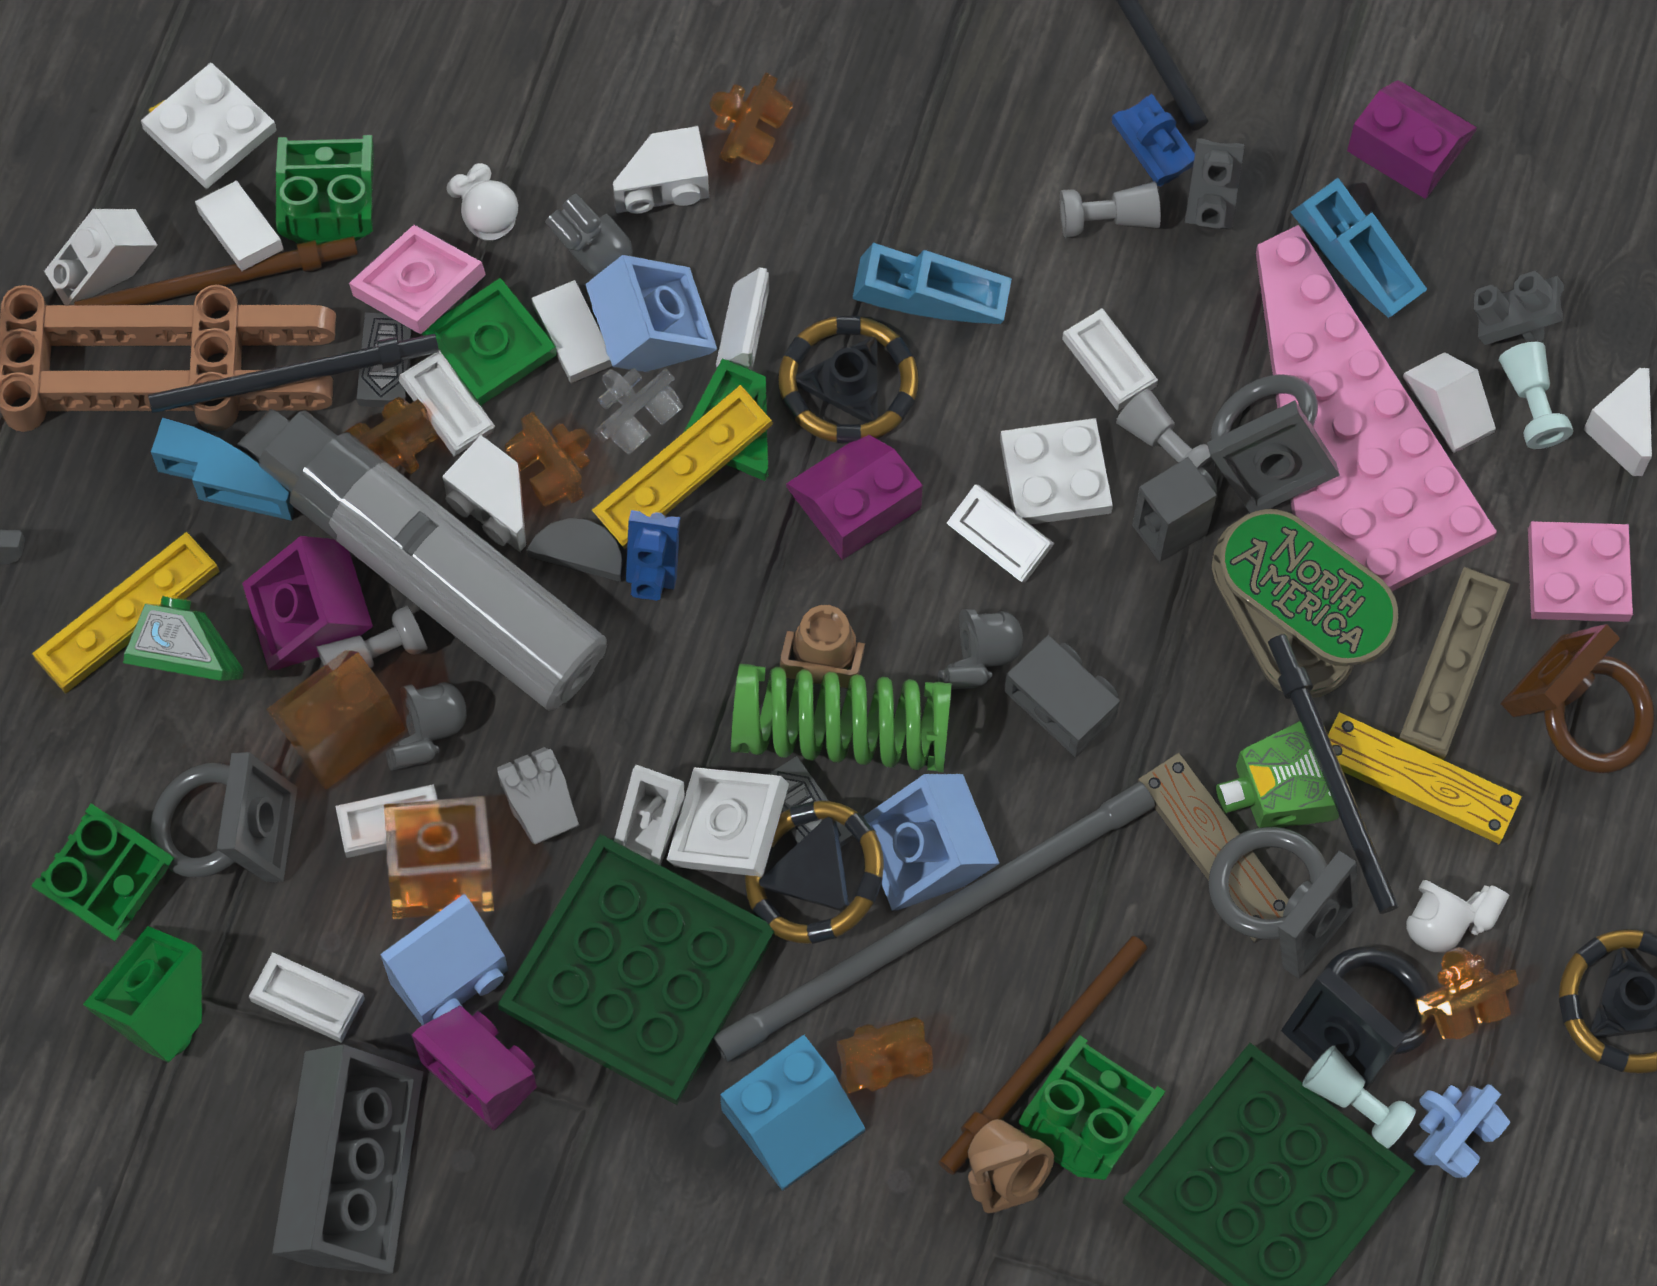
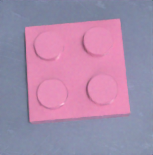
(417, 279)
(1580, 571)

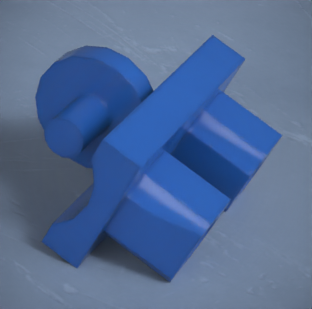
(1154, 140)
(652, 554)

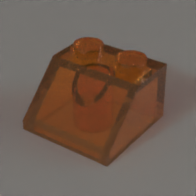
(338, 717)
(438, 855)

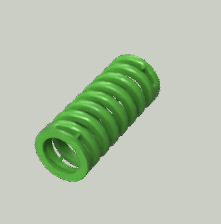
(754, 731)

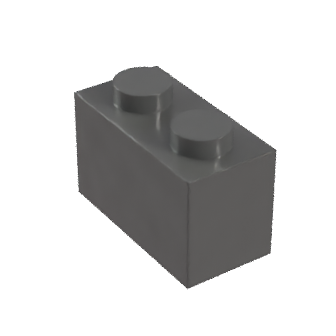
(1175, 508)
(1062, 695)

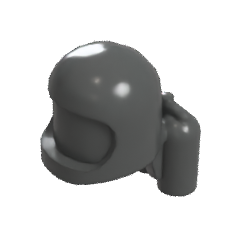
(590, 239)
(985, 642)
(429, 716)

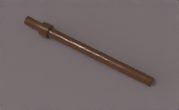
(307, 256)
(1044, 1052)

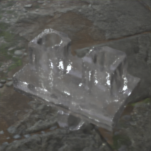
(655, 396)

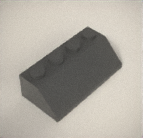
(348, 1161)

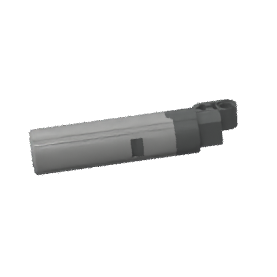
(429, 556)

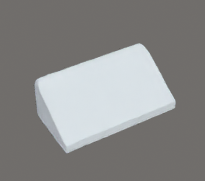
(744, 319)

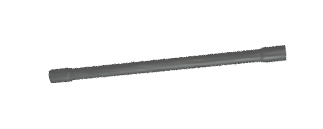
(758, 1026)

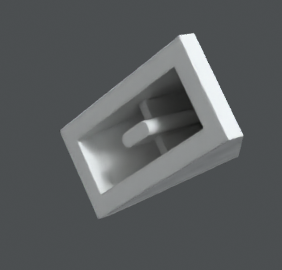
(1452, 399)
(1624, 423)
(650, 813)

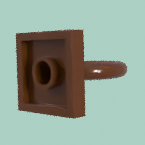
(1563, 677)

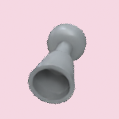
(1128, 207)
(1154, 426)
(405, 633)

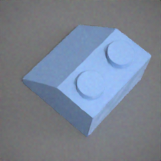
(649, 314)
(930, 839)
(445, 962)

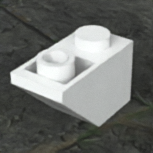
(663, 172)
(100, 254)
(488, 488)

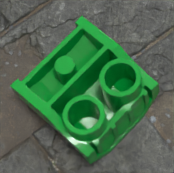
(324, 189)
(104, 873)
(1089, 1111)

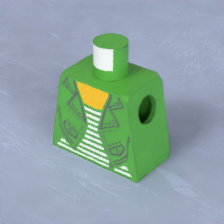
(1279, 782)

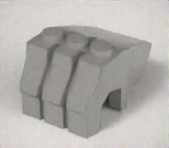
(538, 795)

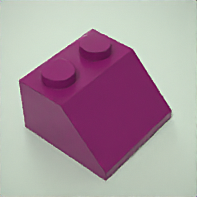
(1409, 137)
(857, 493)
(306, 601)
(475, 1064)

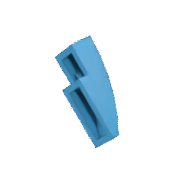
(1359, 248)
(931, 286)
(218, 470)

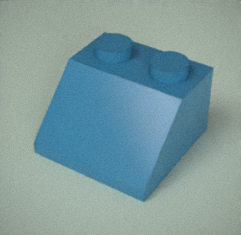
(792, 1112)

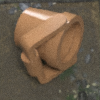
(822, 646)
(1009, 1162)

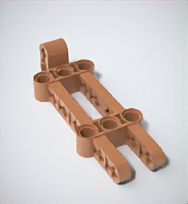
(151, 327)

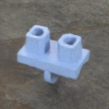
(1452, 1120)

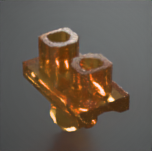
(761, 104)
(400, 435)
(560, 475)
(1466, 986)
(883, 1054)

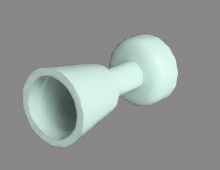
(1529, 375)
(1342, 1084)

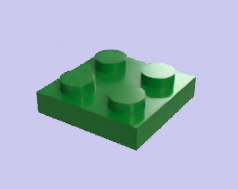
(491, 341)

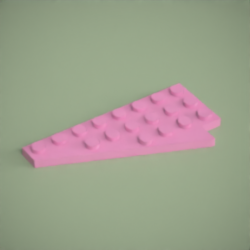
(1397, 491)

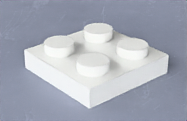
(208, 125)
(1056, 471)
(728, 821)

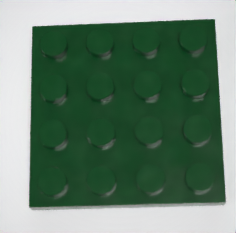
(637, 969)
(1267, 1180)

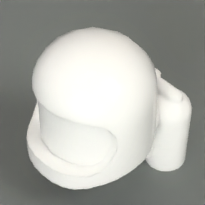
(487, 205)
(1444, 917)

